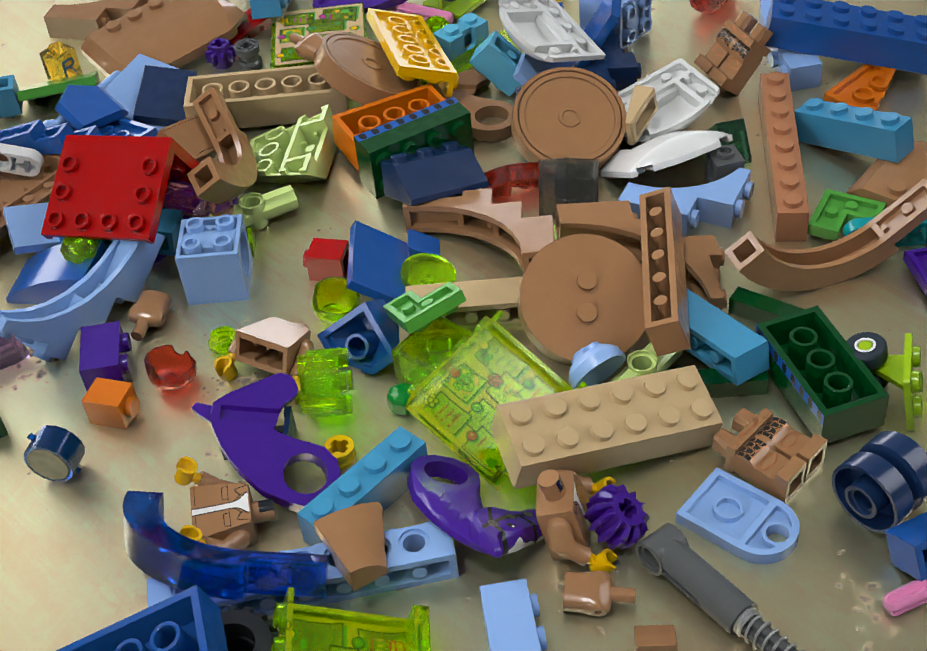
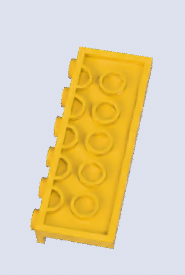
(413, 48)

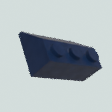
(432, 173)

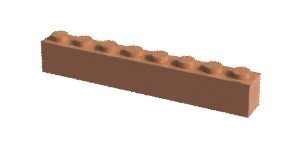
(783, 158)

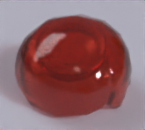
(169, 369)

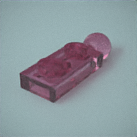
(183, 197)

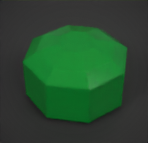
(398, 398)

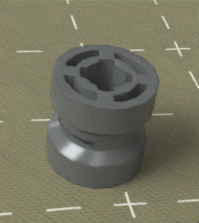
(248, 54)

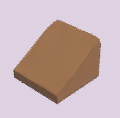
(655, 638)

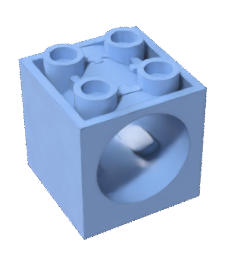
(633, 22)
(214, 259)

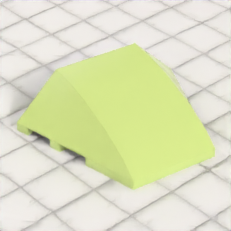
(296, 153)

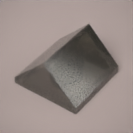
(567, 182)

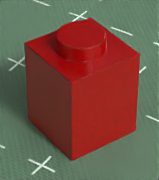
(326, 258)

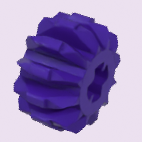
(616, 517)

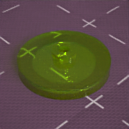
(426, 269)

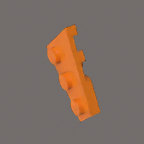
(863, 87)

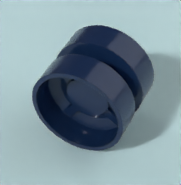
(882, 481)

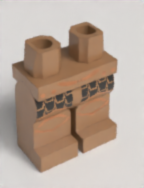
(736, 53)
(769, 453)

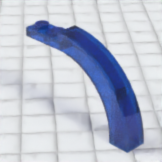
(214, 569)

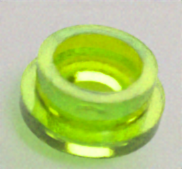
(221, 339)

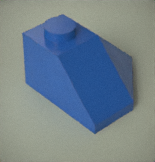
(366, 334)

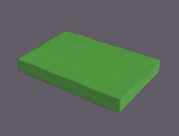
(56, 86)

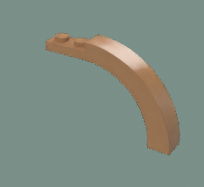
(237, 165)
(834, 261)

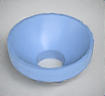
(595, 364)

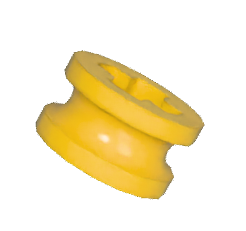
(342, 449)

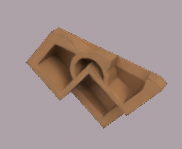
(356, 542)

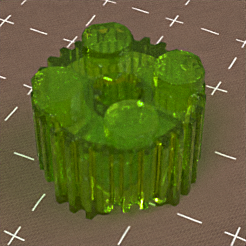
(325, 382)

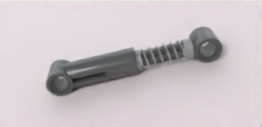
(669, 554)

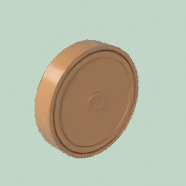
(358, 68)
(568, 116)
(581, 294)

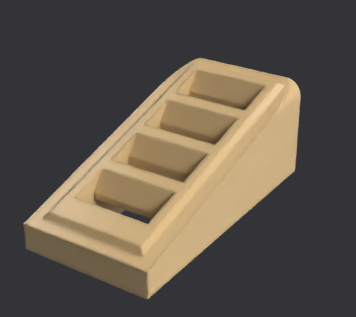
(640, 112)

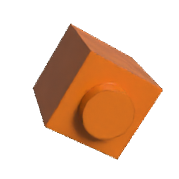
(111, 403)

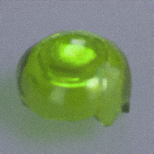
(333, 299)

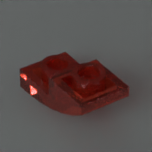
(513, 175)

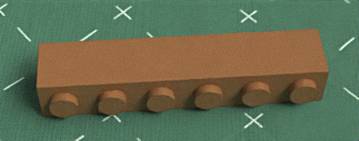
(664, 272)

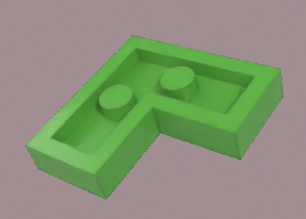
(839, 208)
(416, 313)

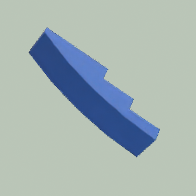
(43, 139)

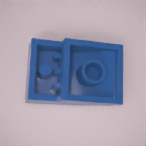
(49, 275)

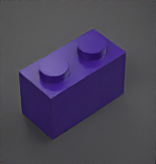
(104, 353)

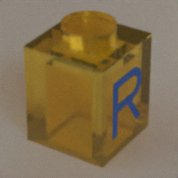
(60, 61)

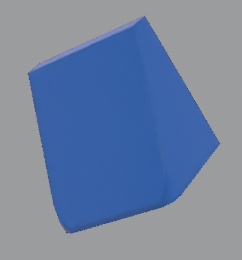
(422, 243)

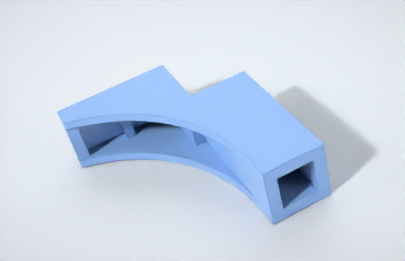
(709, 203)

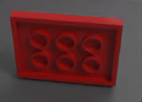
(113, 186)

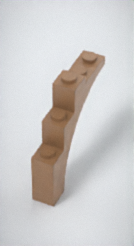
(81, 19)
(480, 218)
(618, 223)

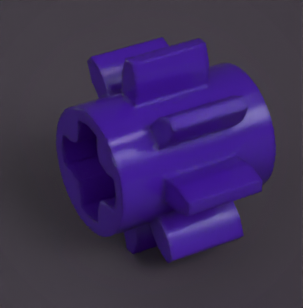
(220, 54)

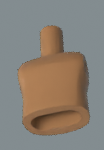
(306, 46)
(149, 312)
(593, 593)

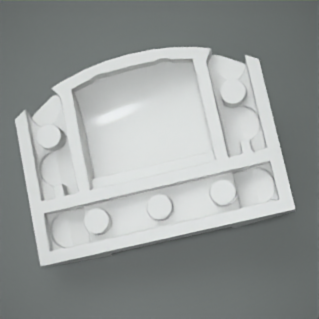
(546, 31)
(681, 98)
(663, 152)

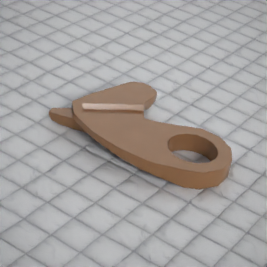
(480, 108)

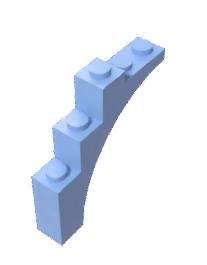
(55, 323)

